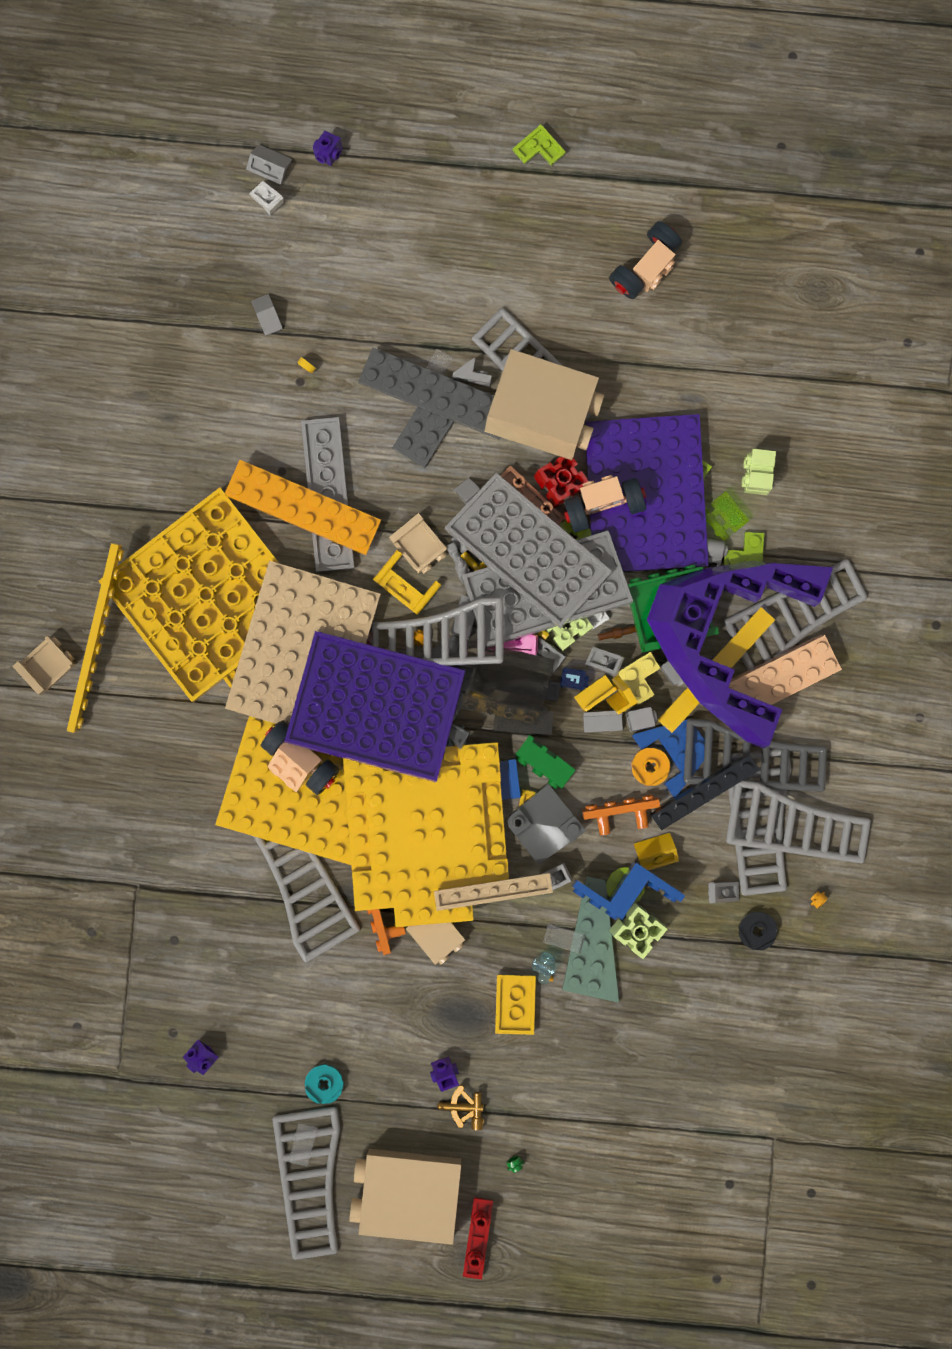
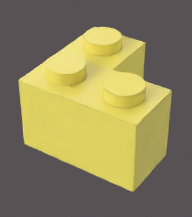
(635, 675)

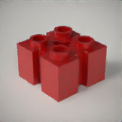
(551, 476)

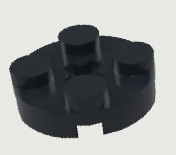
(746, 929)

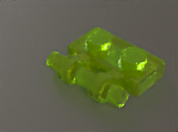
(729, 512)

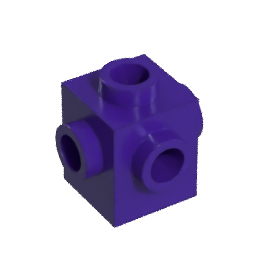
(327, 148)
(200, 1057)
(444, 1073)

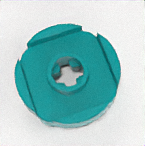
(324, 1095)

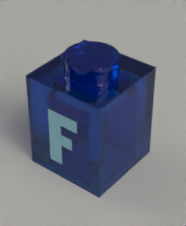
(574, 679)

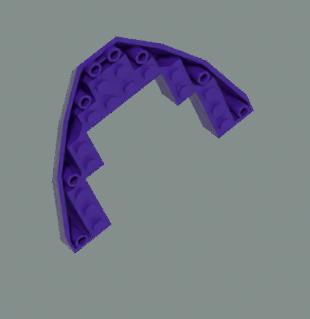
(683, 616)

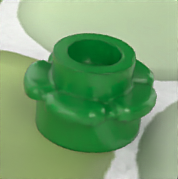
(515, 1164)

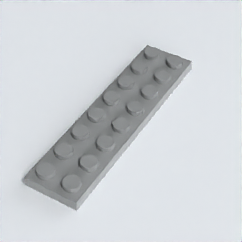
(327, 477)

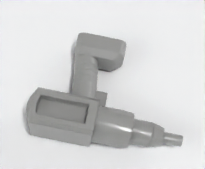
(461, 566)

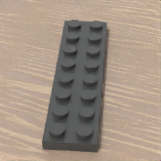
(427, 390)

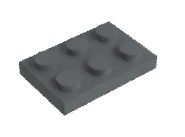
(422, 436)

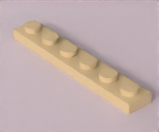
(493, 891)

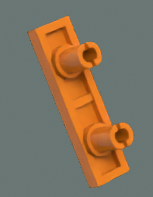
(609, 808)
(384, 933)

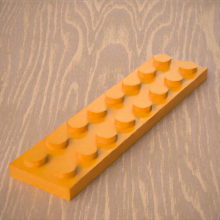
(302, 507)

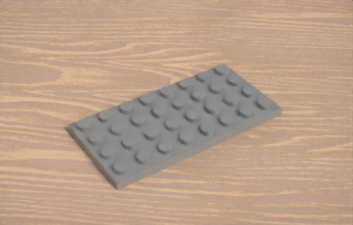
(528, 550)
(524, 619)

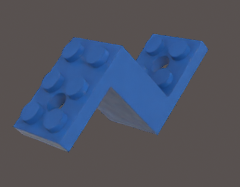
(627, 891)

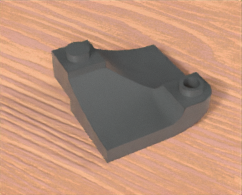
(544, 824)

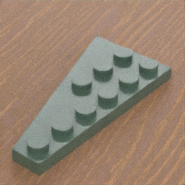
(593, 969)

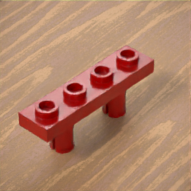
(477, 1238)

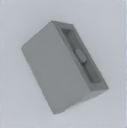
(268, 164)
(602, 721)

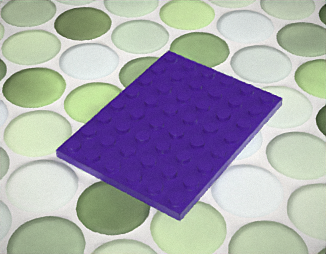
(669, 466)
(375, 706)

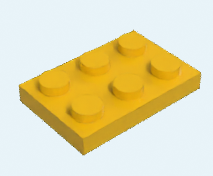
(515, 1004)

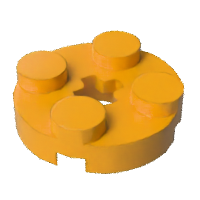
(653, 756)

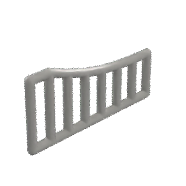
(514, 326)
(444, 618)
(813, 623)
(793, 805)
(778, 831)
(289, 900)
(327, 1191)

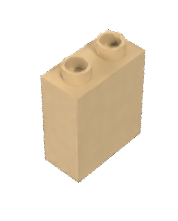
(543, 405)
(407, 1196)

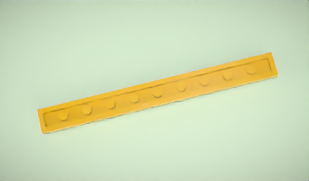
(97, 630)

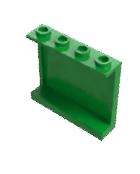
(643, 596)

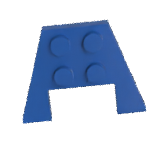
(674, 745)

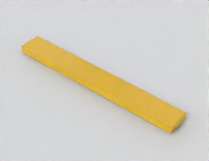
(728, 657)

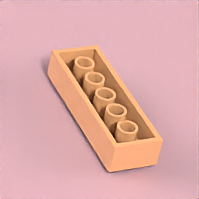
(788, 671)

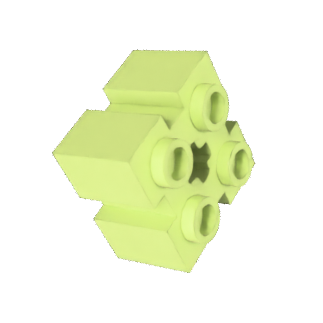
(759, 471)
(565, 636)
(638, 941)

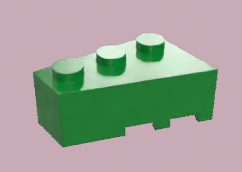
(544, 763)

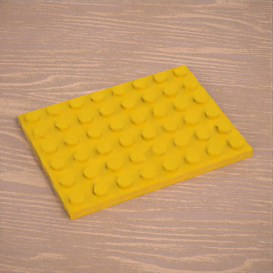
(270, 810)

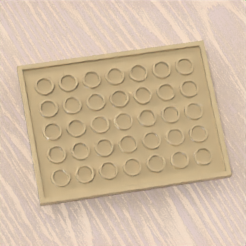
(281, 634)

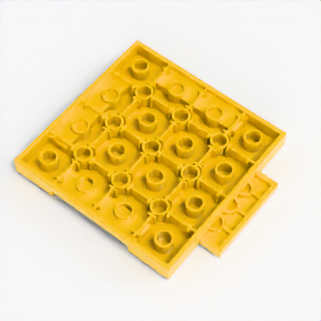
(196, 593)
(425, 834)

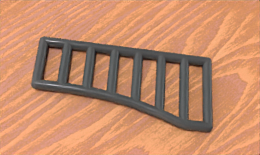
(785, 748)

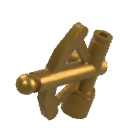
(475, 1108)

